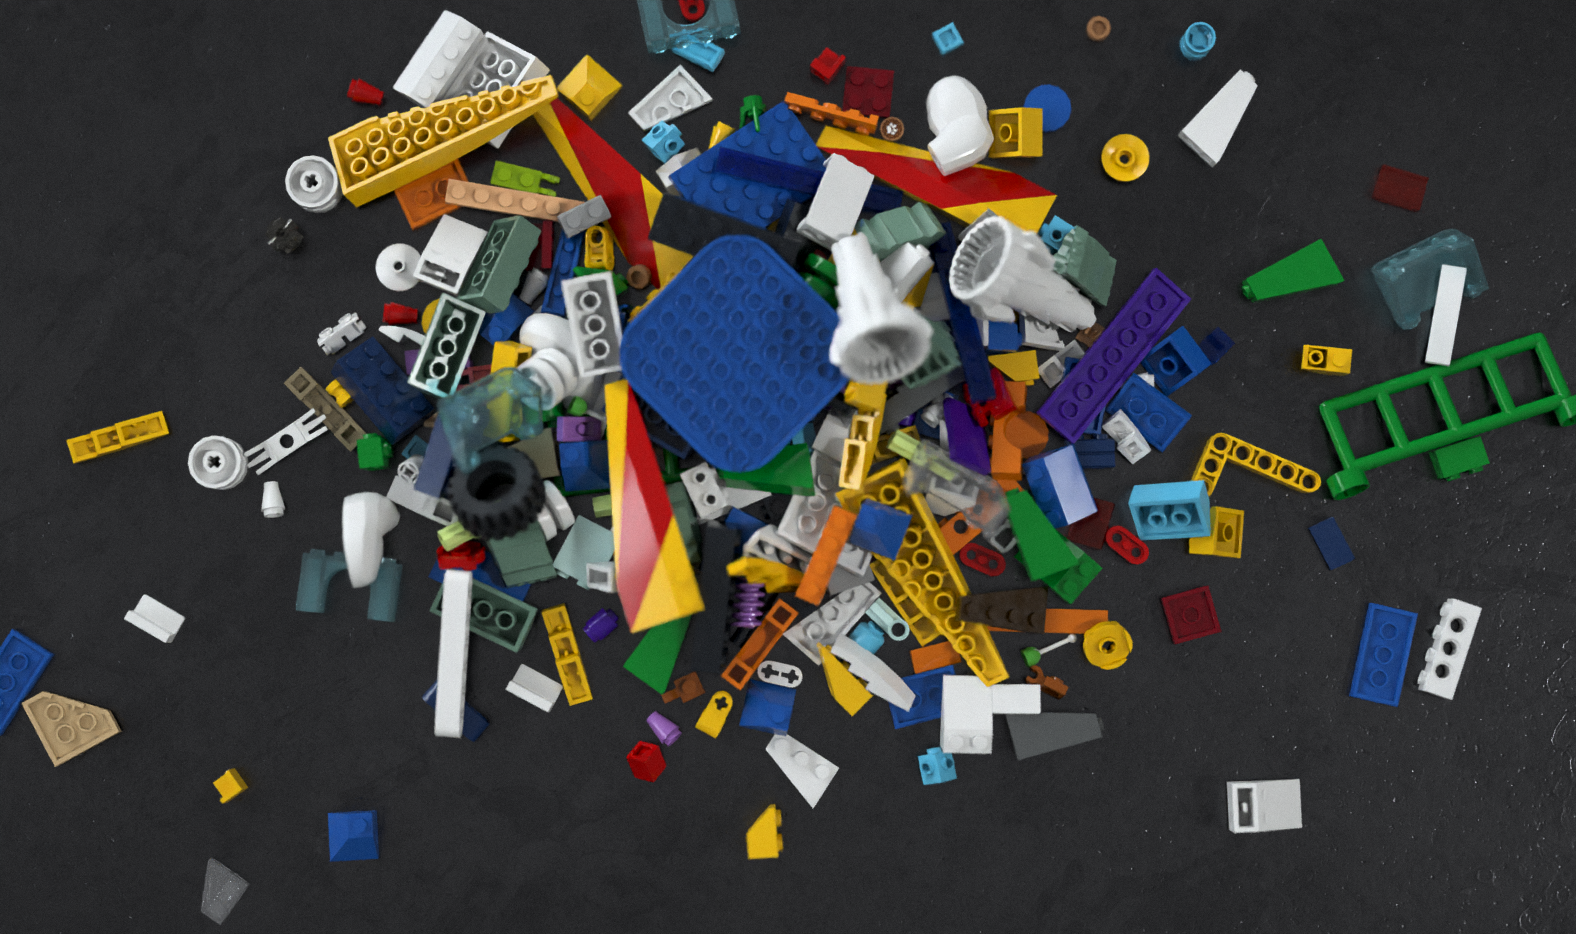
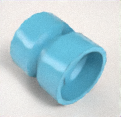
(1197, 40)

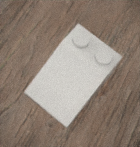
(966, 715)

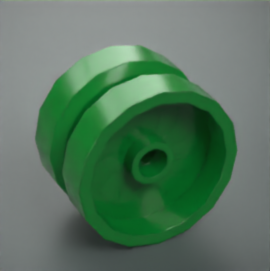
(822, 279)

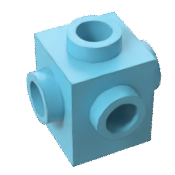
(664, 141)
(1058, 228)
(936, 766)

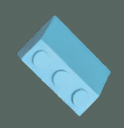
(1171, 510)

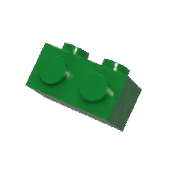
(374, 452)

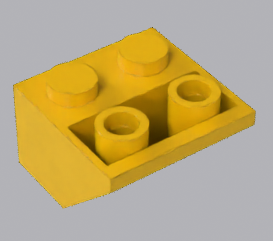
(763, 836)

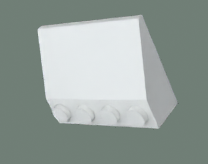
(493, 66)

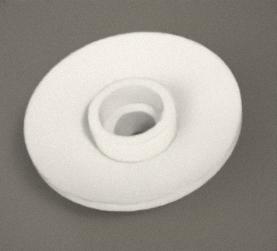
(397, 279)

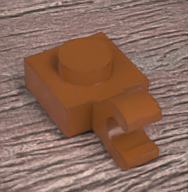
(1050, 685)
(686, 688)

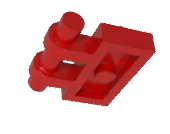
(999, 407)

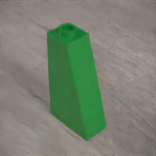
(1298, 273)
(785, 473)
(1036, 538)
(658, 653)

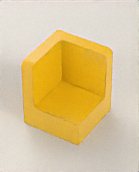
(230, 785)

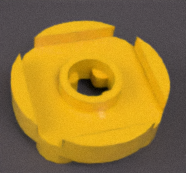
(1103, 632)

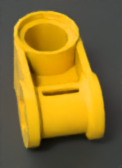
(599, 251)
(712, 717)

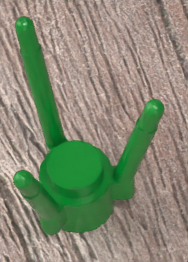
(753, 109)

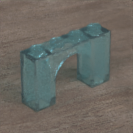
(665, 34)
(319, 569)

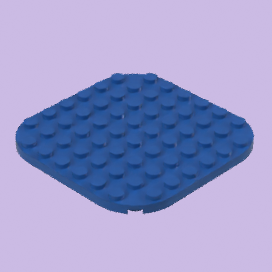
(734, 353)

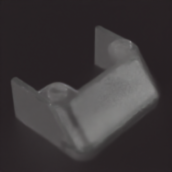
(962, 488)

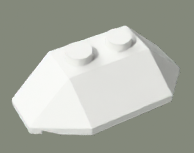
(769, 546)

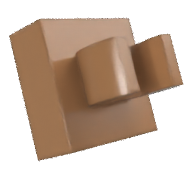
(1089, 335)

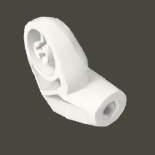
(960, 123)
(554, 332)
(364, 523)

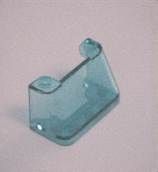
(1413, 275)
(489, 411)

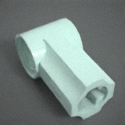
(886, 618)

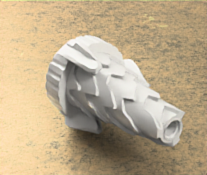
(1012, 269)
(877, 332)

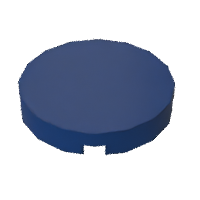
(1054, 103)

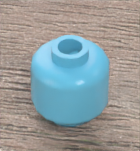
(868, 636)

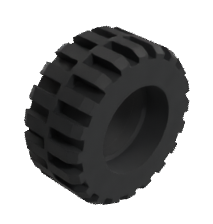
(505, 515)

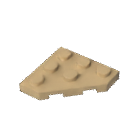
(68, 725)

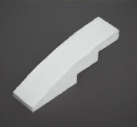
(1445, 315)
(869, 667)

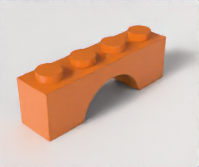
(1007, 459)
(826, 555)
(759, 644)

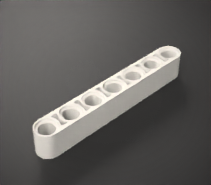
(453, 653)

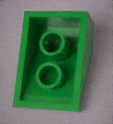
(1073, 580)

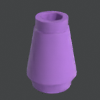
(663, 728)

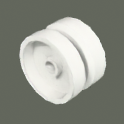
(300, 184)
(551, 372)
(205, 456)
(555, 512)

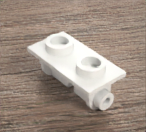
(348, 327)

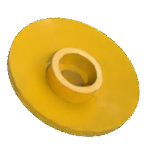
(1127, 146)

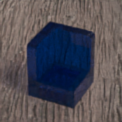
(1216, 345)

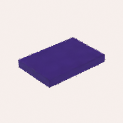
(965, 437)

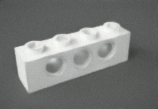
(1460, 640)

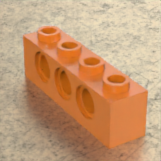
(957, 541)

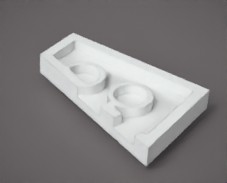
(670, 99)

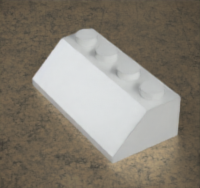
(439, 60)
(594, 322)

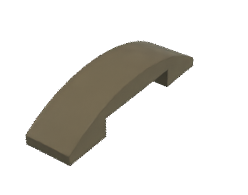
(316, 397)

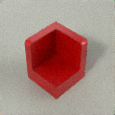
(827, 65)
(646, 761)

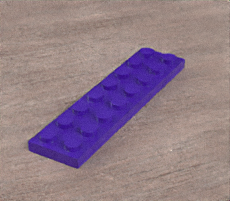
(1113, 356)

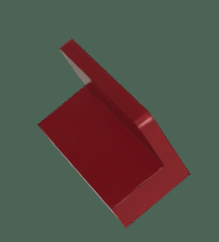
(543, 254)

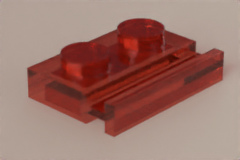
(1400, 188)
(1093, 528)

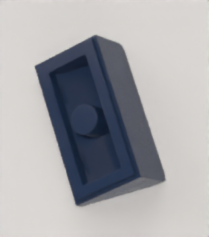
(1331, 543)

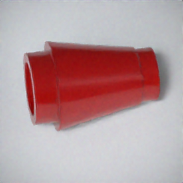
(364, 92)
(399, 314)

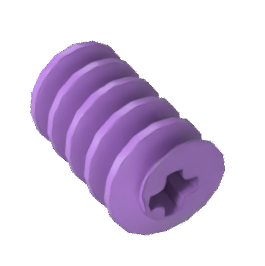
(748, 604)

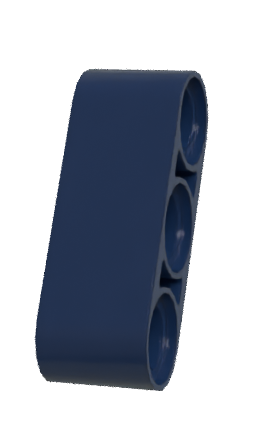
(473, 721)

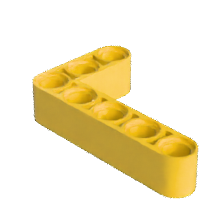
(1250, 463)

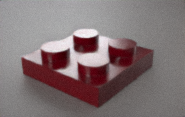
(868, 91)
(1191, 614)

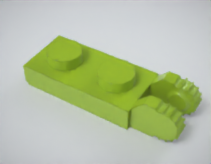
(521, 179)

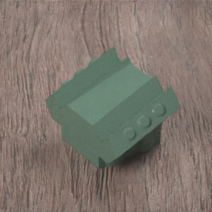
(901, 225)
(1086, 265)
(939, 359)
(686, 520)
(523, 557)

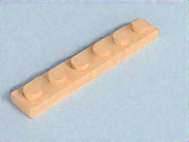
(507, 200)

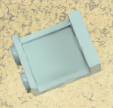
(583, 545)

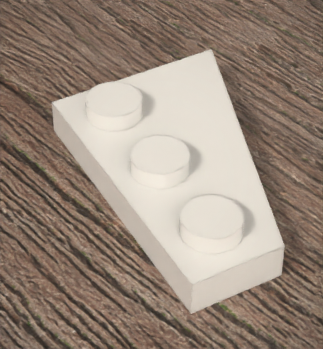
(1039, 334)
(802, 766)

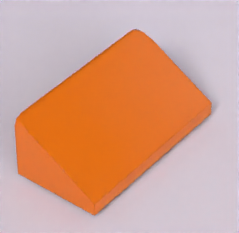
(934, 657)

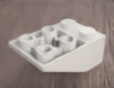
(449, 255)
(1264, 805)

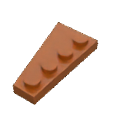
(833, 113)

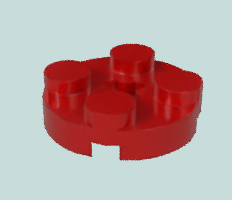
(462, 556)

